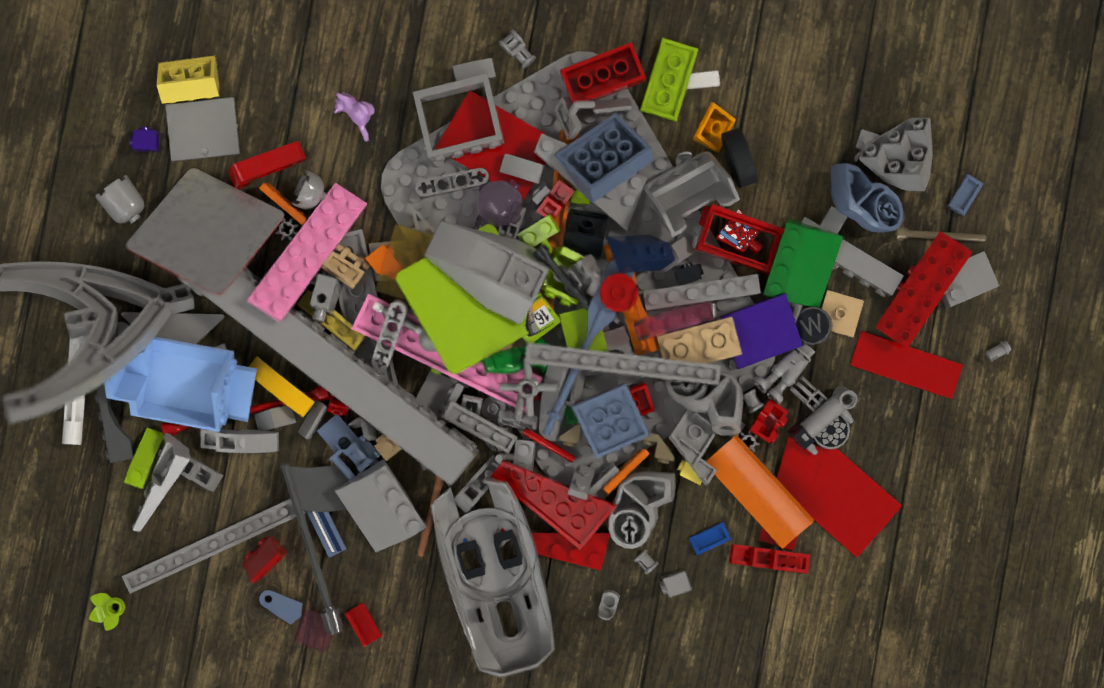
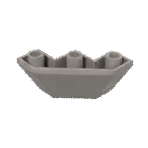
(902, 155)

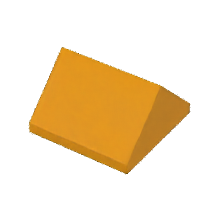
(712, 126)

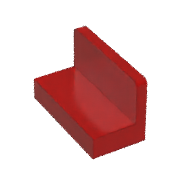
(363, 624)

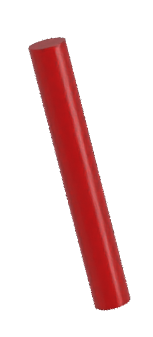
(549, 445)

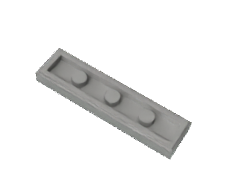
(479, 426)

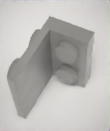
(438, 392)

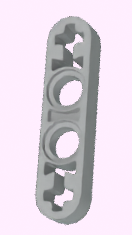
(452, 185)
(390, 335)

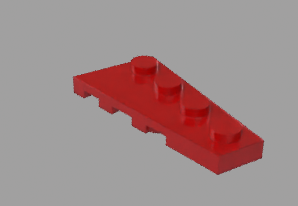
(558, 547)

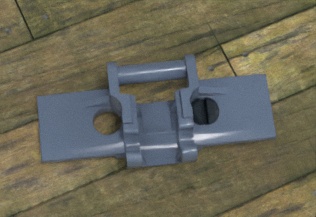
(343, 439)

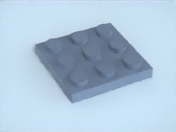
(610, 420)

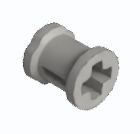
(752, 401)
(646, 561)

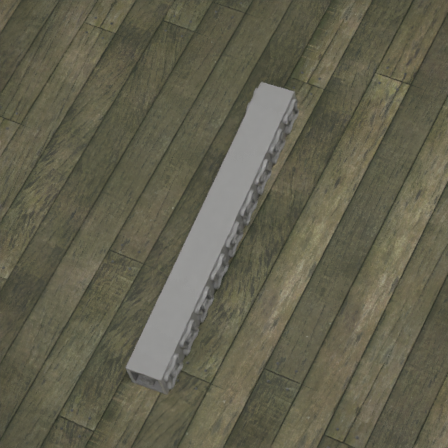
(350, 380)

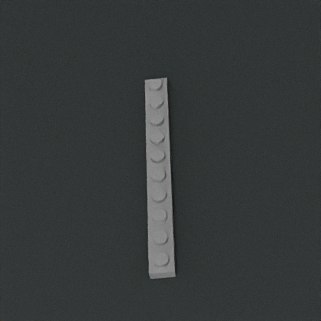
(622, 364)
(209, 546)

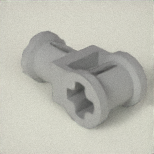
(516, 48)

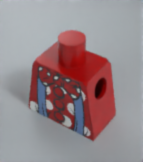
(739, 237)

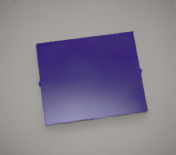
(764, 330)

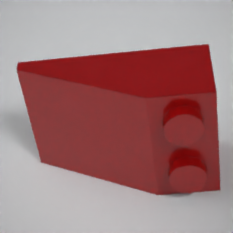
(263, 559)

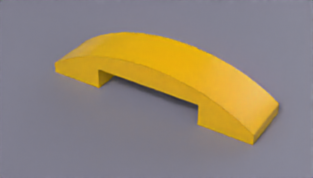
(281, 387)

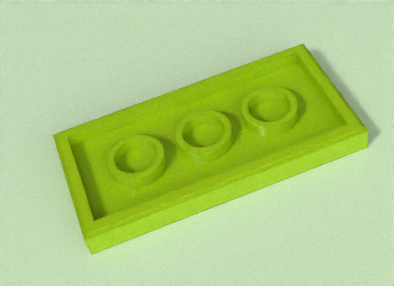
(669, 79)

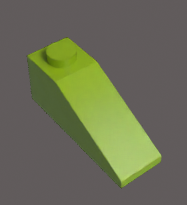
(144, 458)

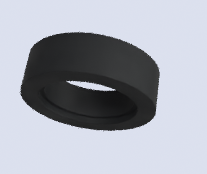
(739, 157)

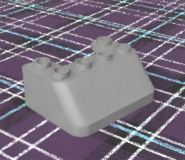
(688, 189)

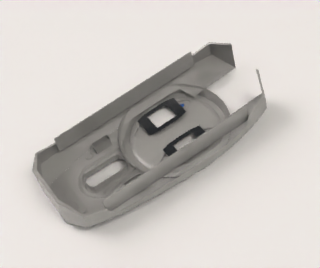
(495, 581)

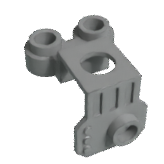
(578, 276)

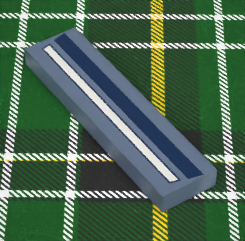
(327, 532)

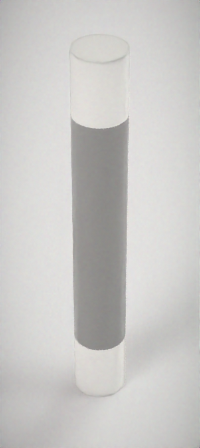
(407, 323)

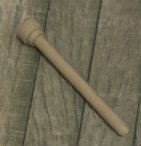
(903, 233)

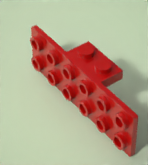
(923, 289)

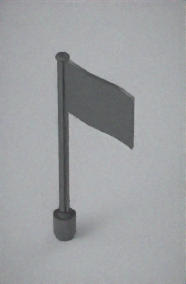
(315, 491)

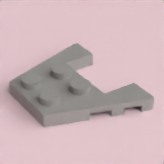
(692, 438)

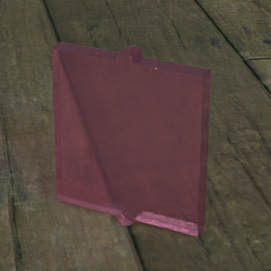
(313, 631)

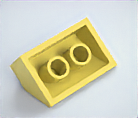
(188, 79)

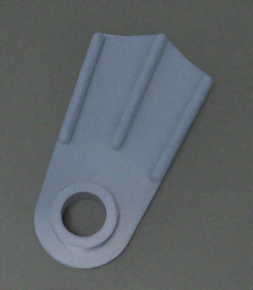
(282, 606)

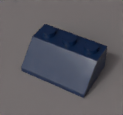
(640, 253)

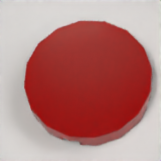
(618, 292)

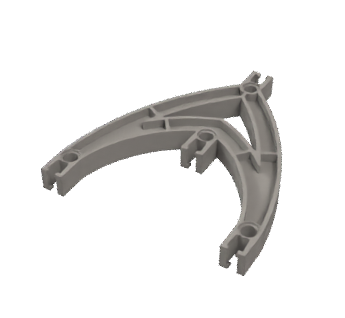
(100, 355)

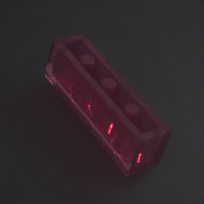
(673, 321)

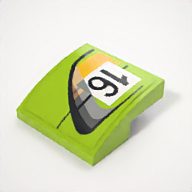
(539, 319)

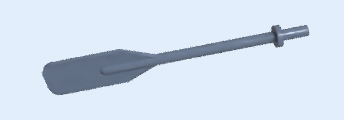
(598, 319)

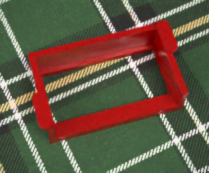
(705, 222)

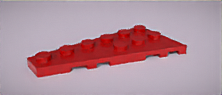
(550, 500)

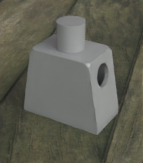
(326, 290)

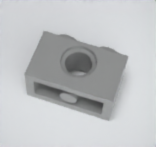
(675, 583)

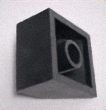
(585, 232)

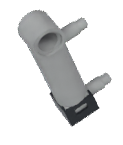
(822, 417)

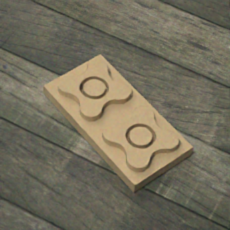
(702, 342)

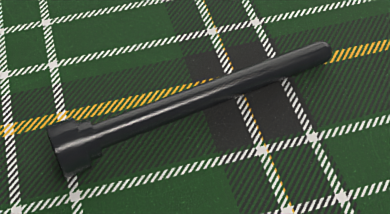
(543, 254)

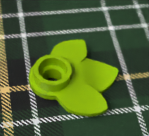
(104, 610)

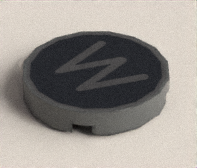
(814, 325)

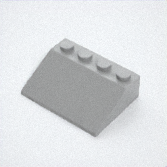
(380, 507)

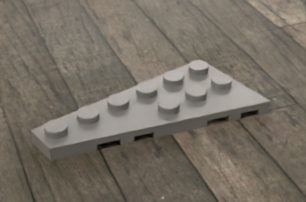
(617, 204)

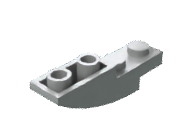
(240, 441)

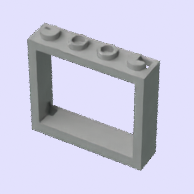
(451, 89)

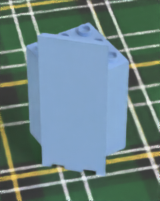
(185, 385)

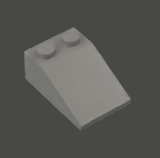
(972, 280)

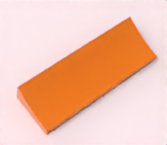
(759, 491)

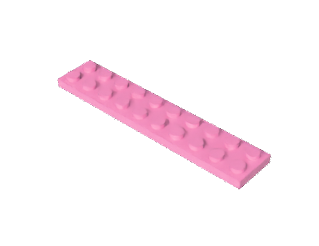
(371, 322)

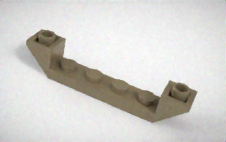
(661, 450)

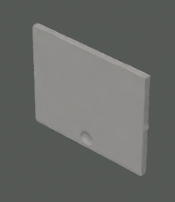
(202, 129)

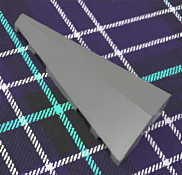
(163, 475)

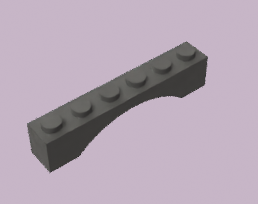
(119, 444)

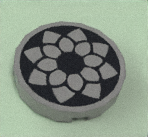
(834, 434)

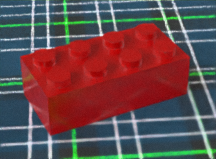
(603, 74)

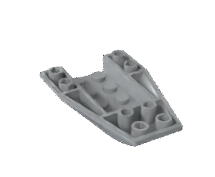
(489, 267)

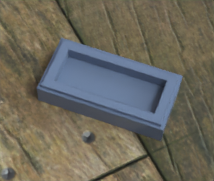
(965, 195)

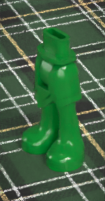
(509, 360)

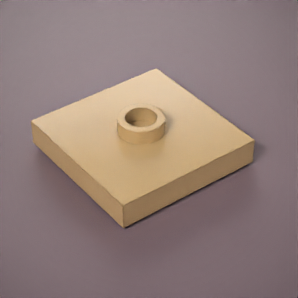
(843, 312)

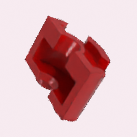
(769, 420)

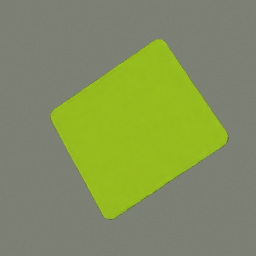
(452, 318)

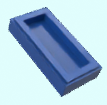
(709, 538)

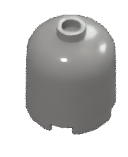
(122, 201)

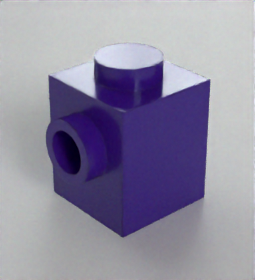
(145, 140)

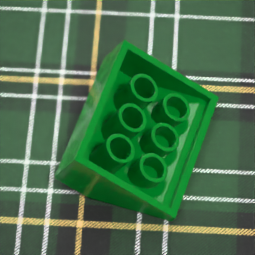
(803, 263)

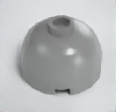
(309, 191)

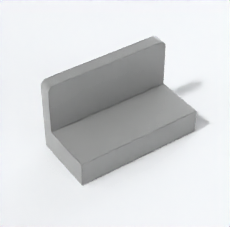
(602, 479)

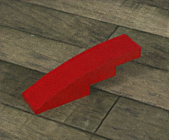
(769, 558)

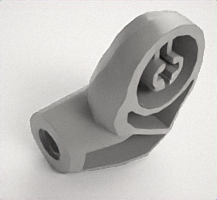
(720, 401)
(638, 506)

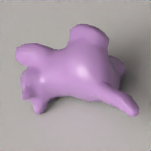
(358, 111)

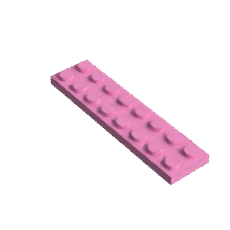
(307, 253)

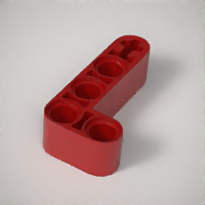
(265, 164)

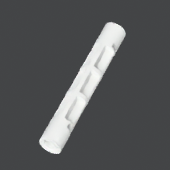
(74, 410)

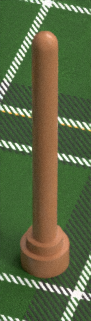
(429, 519)

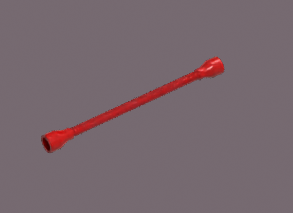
(317, 394)

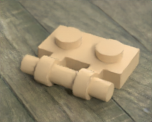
(343, 269)

